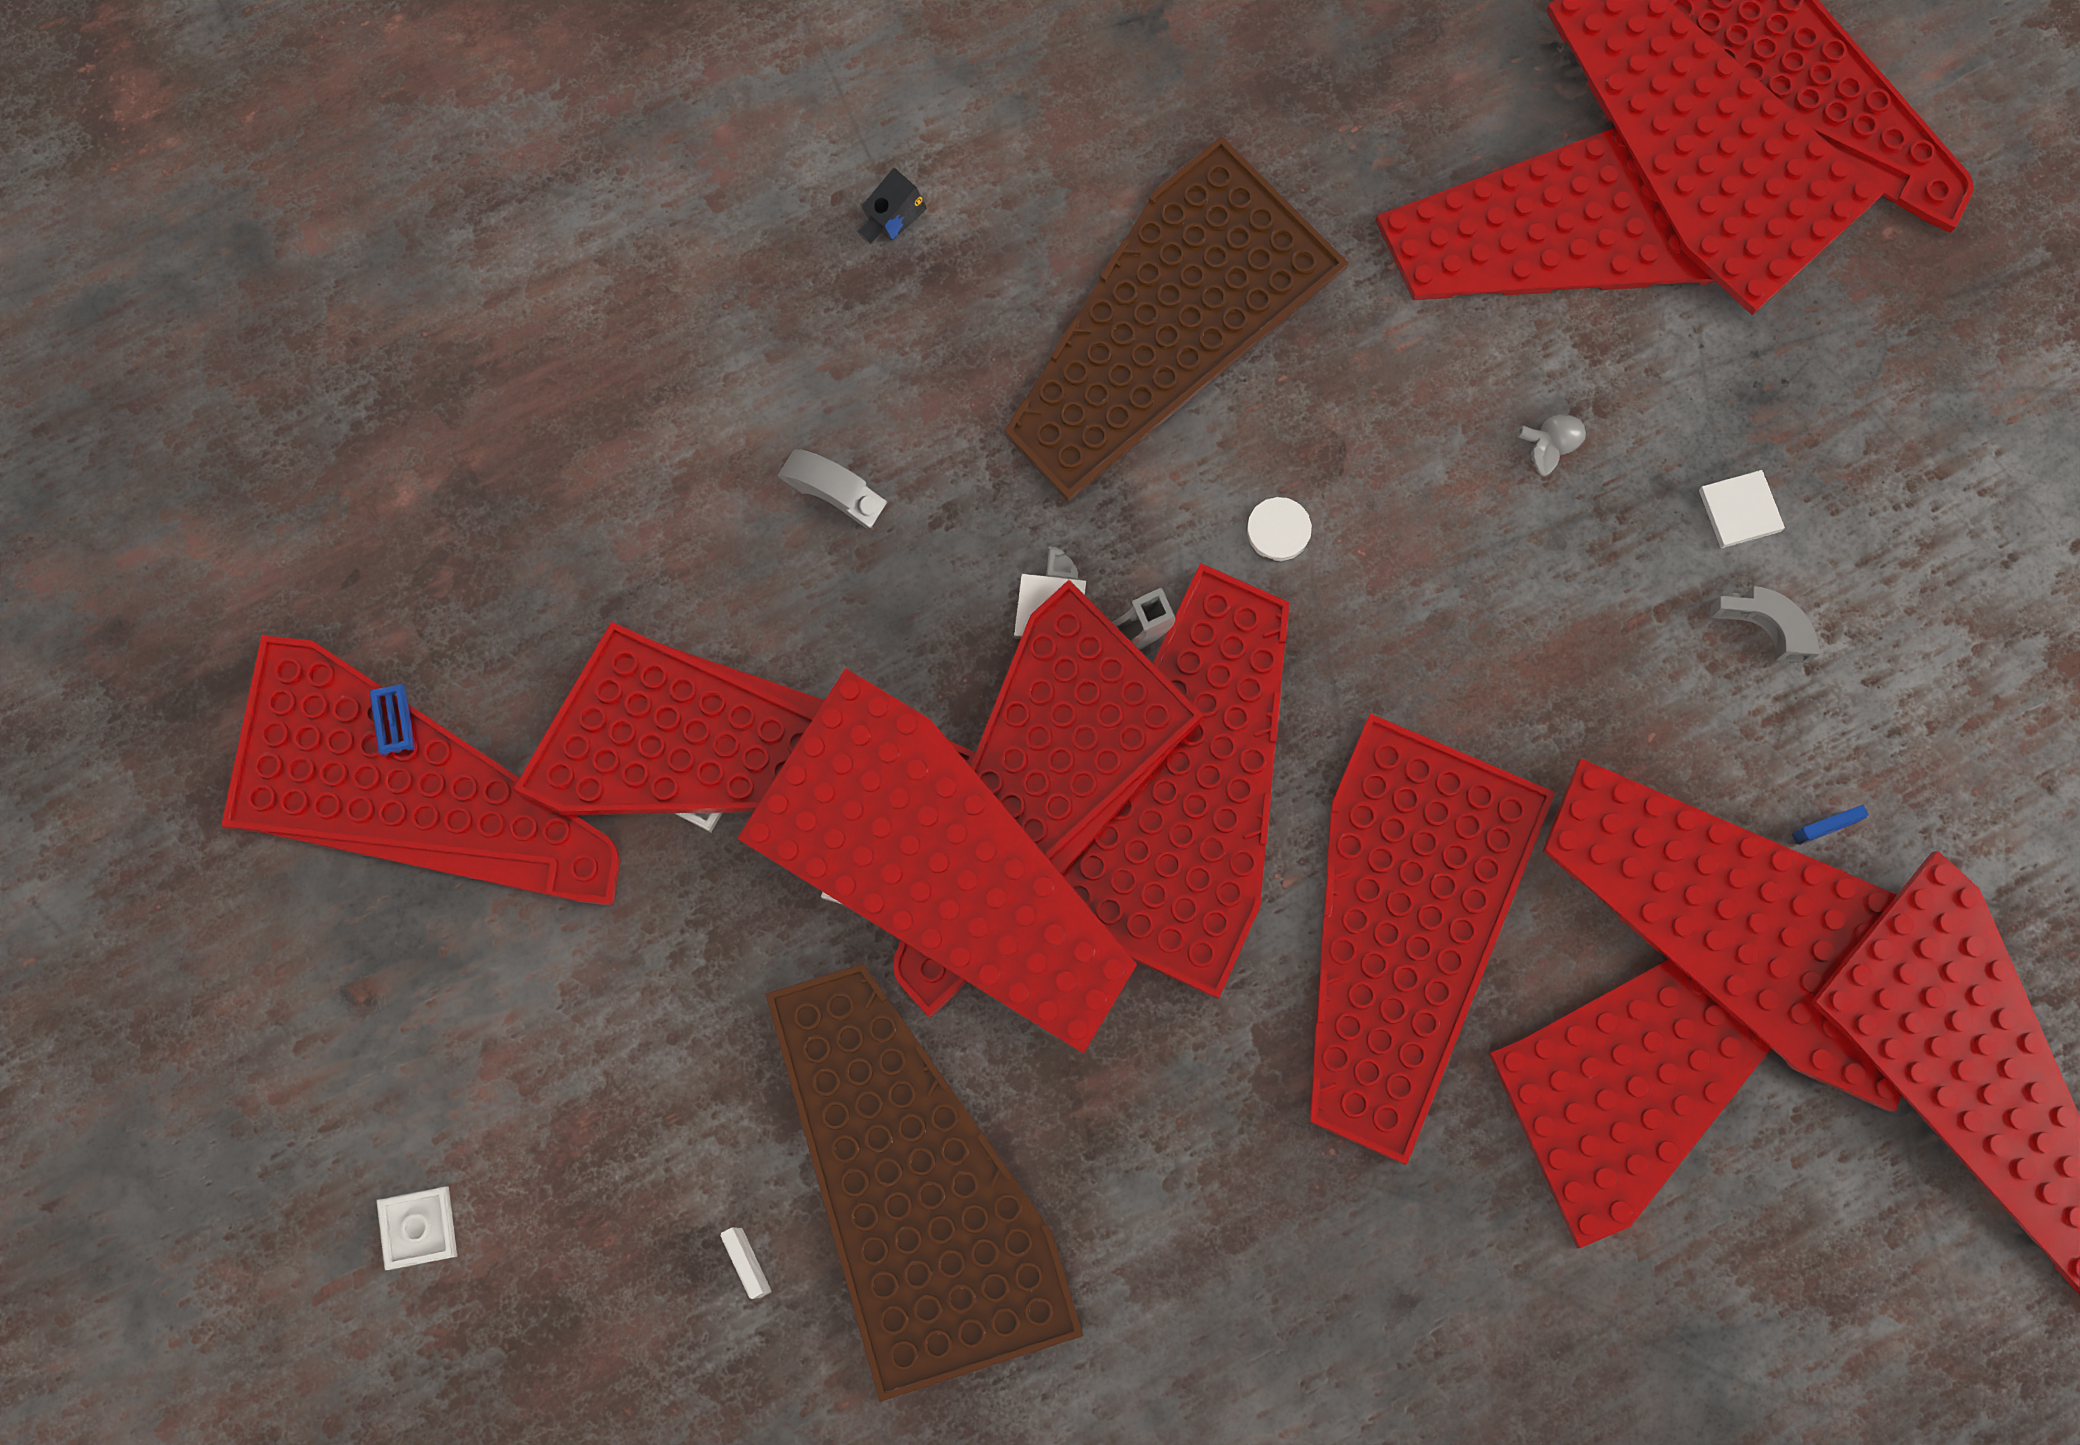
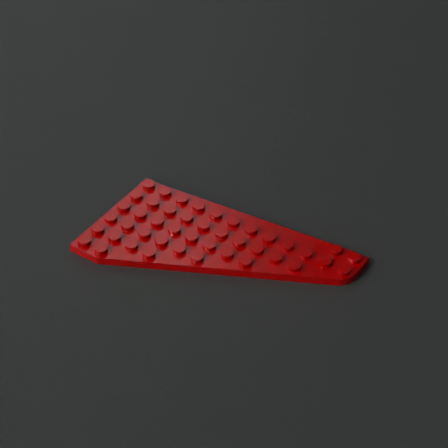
(1842, 96)
(316, 777)
(1624, 1093)

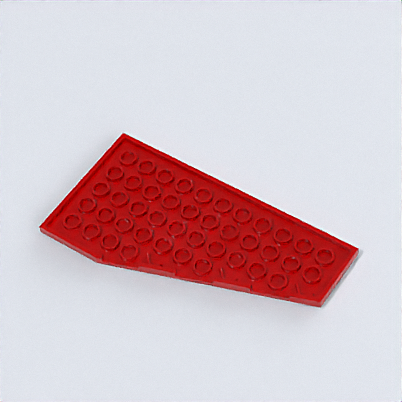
(1714, 146)
(1539, 228)
(921, 847)
(1187, 850)
(1412, 908)
(1729, 911)

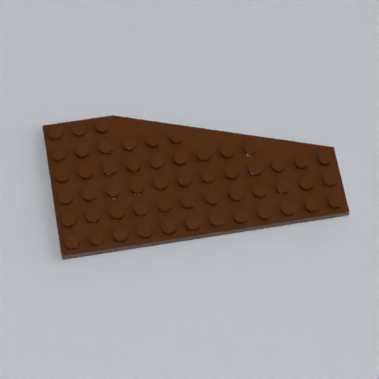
(1178, 304)
(923, 1212)

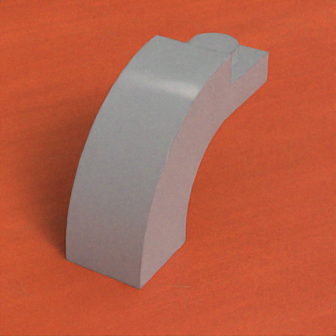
(833, 483)
(1778, 616)
(1147, 619)

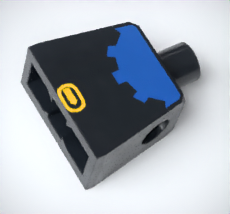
(891, 207)

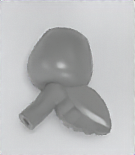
(1555, 438)

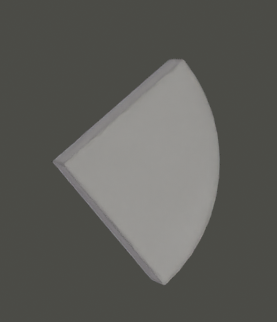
(1060, 565)

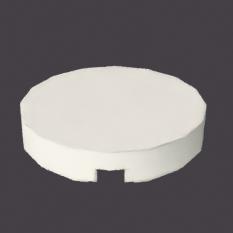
(1279, 529)

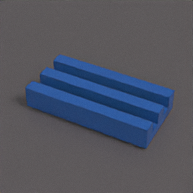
(396, 745)
(1830, 825)

